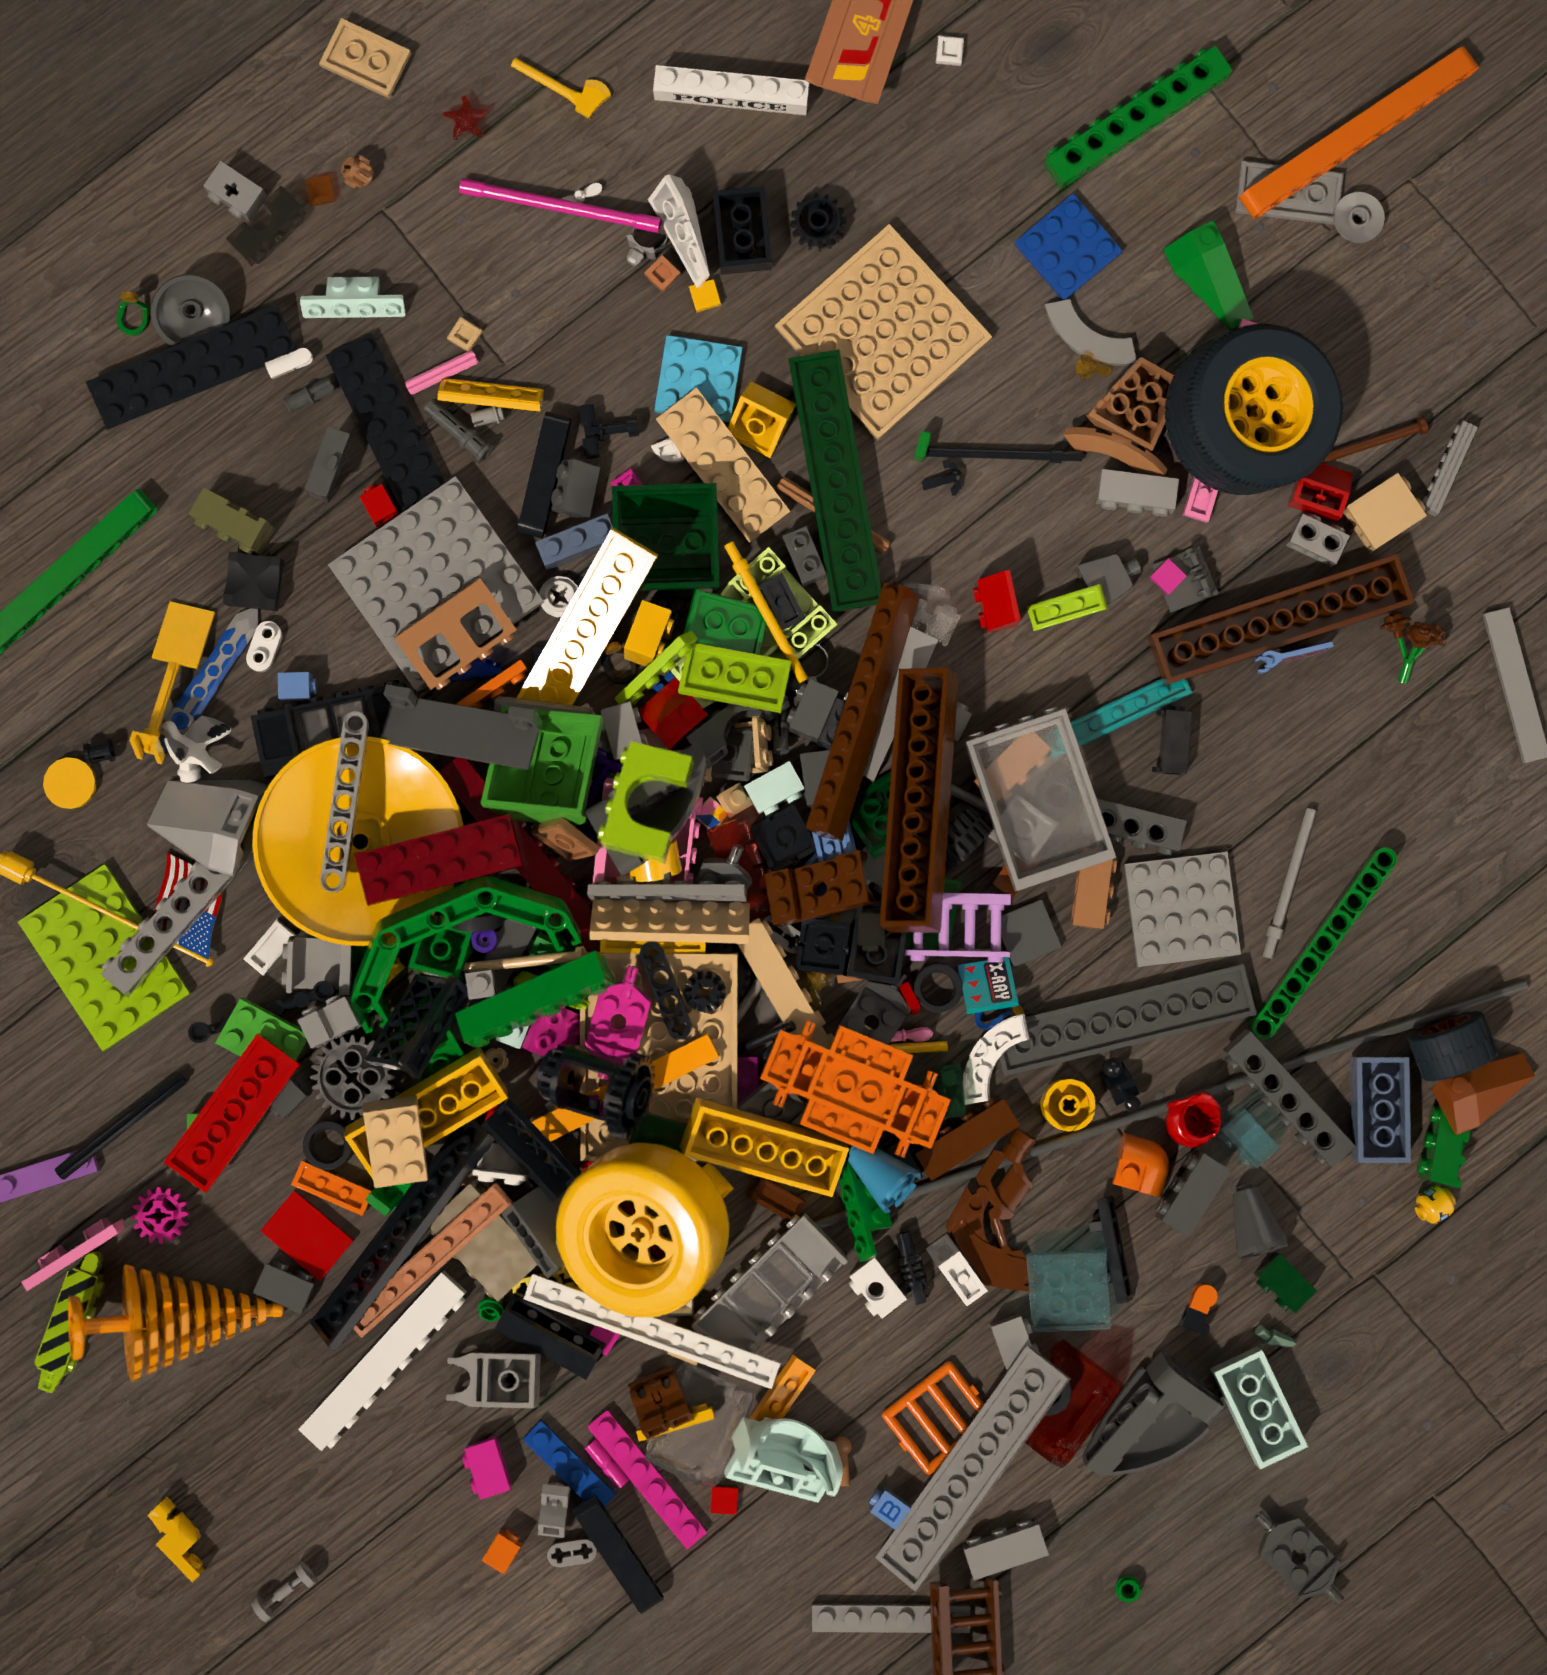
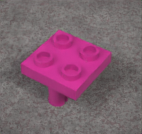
(553, 1031)

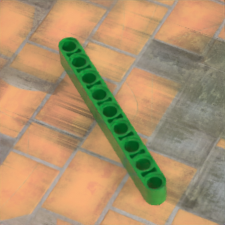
(74, 566)
(1333, 937)

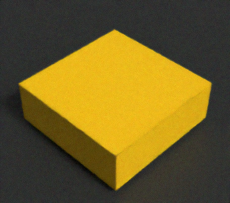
(705, 296)

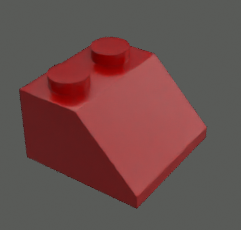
(997, 602)
(672, 714)

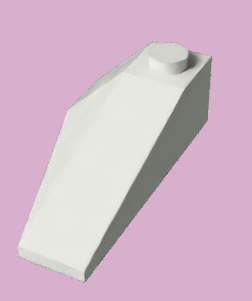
(676, 207)

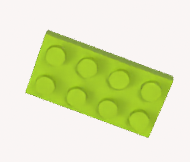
(735, 677)

